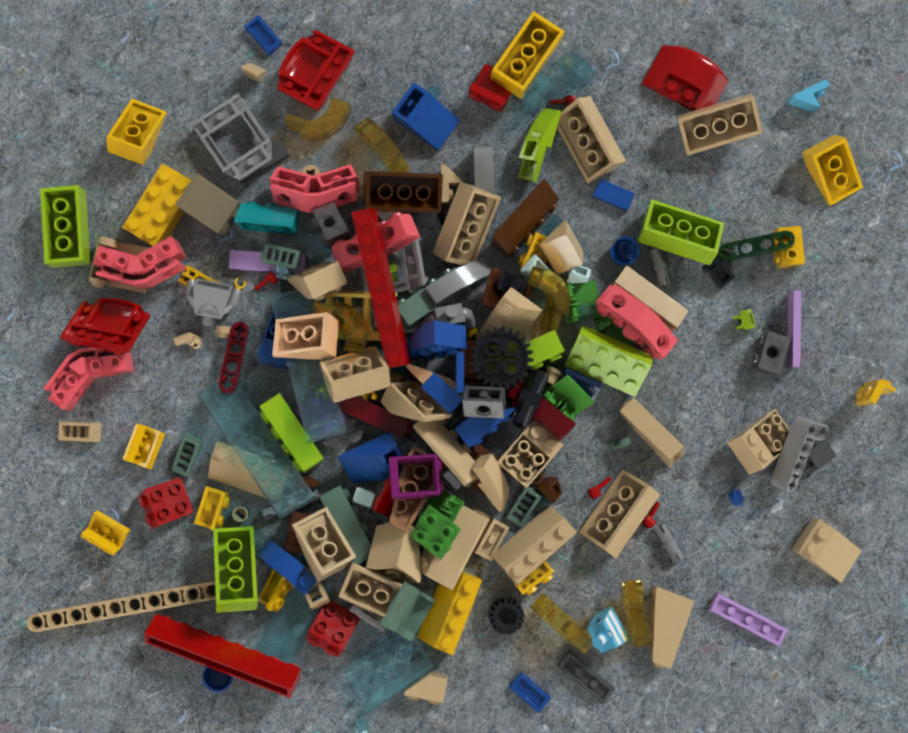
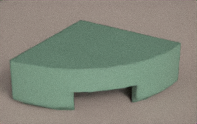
(619, 444)

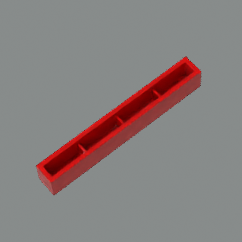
(381, 287)
(223, 655)

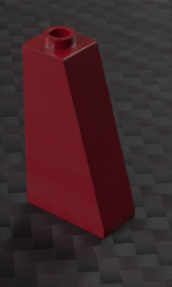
(547, 415)
(377, 416)

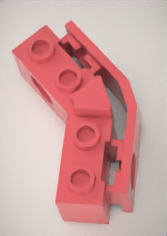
(315, 191)
(396, 235)
(160, 261)
(638, 321)
(79, 372)

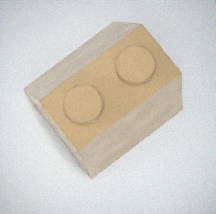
(395, 554)

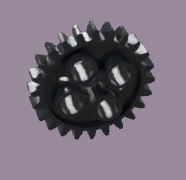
(501, 340)

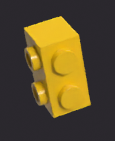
(792, 257)

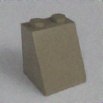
(208, 205)

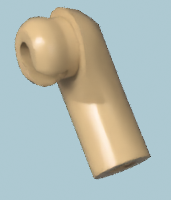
(188, 338)

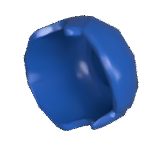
(625, 251)
(216, 680)

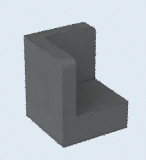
(820, 455)

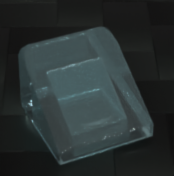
(552, 223)

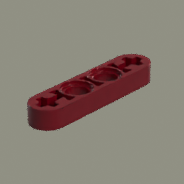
(233, 357)

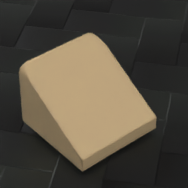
(254, 72)

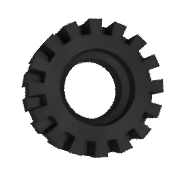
(517, 621)

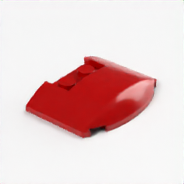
(314, 69)
(686, 77)
(106, 325)

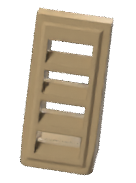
(91, 434)
(320, 602)

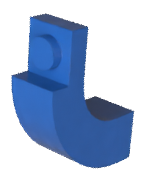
(286, 566)

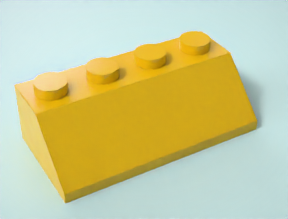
(449, 613)

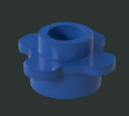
(736, 497)

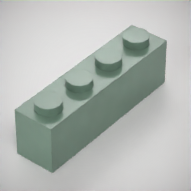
(421, 305)
(348, 521)

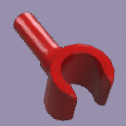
(568, 99)
(269, 277)
(594, 492)
(648, 521)

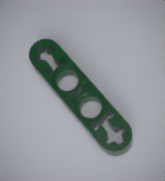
(757, 250)

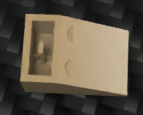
(760, 442)
(530, 453)

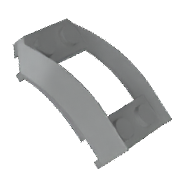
(219, 118)
(412, 269)

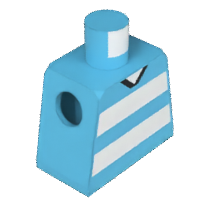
(607, 630)

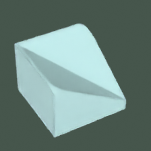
(578, 275)
(364, 496)

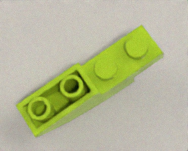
(535, 144)

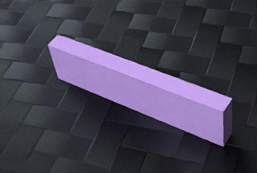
(251, 261)
(794, 329)
(747, 619)

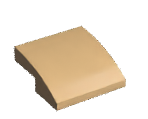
(491, 537)

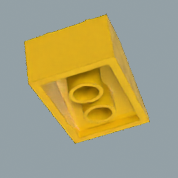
(136, 131)
(833, 168)

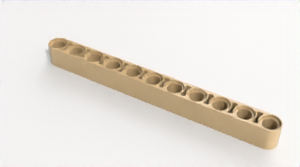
(126, 606)

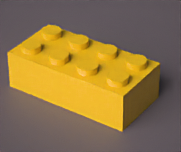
(527, 55)
(156, 211)

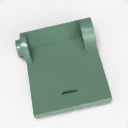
(408, 611)

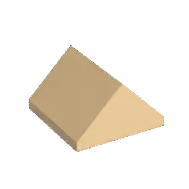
(562, 249)

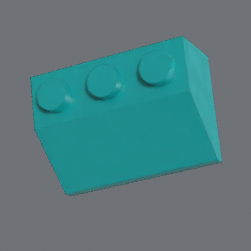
(268, 218)

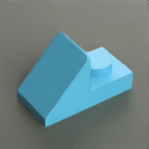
(808, 97)

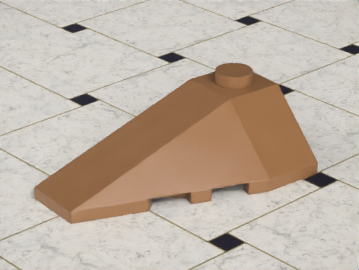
(412, 479)

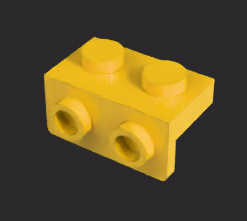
(533, 248)
(871, 391)
(143, 446)
(212, 508)
(105, 533)
(542, 573)
(274, 592)

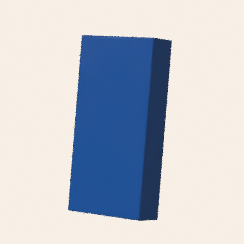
(263, 35)
(613, 195)
(460, 372)
(442, 393)
(529, 692)

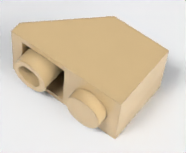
(428, 687)

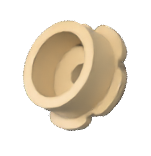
(223, 331)

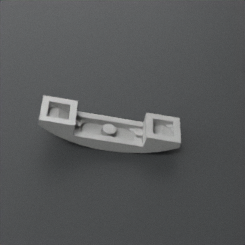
(458, 280)

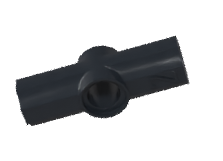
(530, 399)

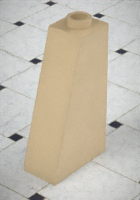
(652, 432)
(667, 625)

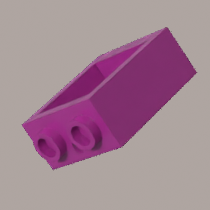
(436, 466)

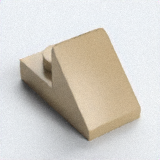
(450, 179)

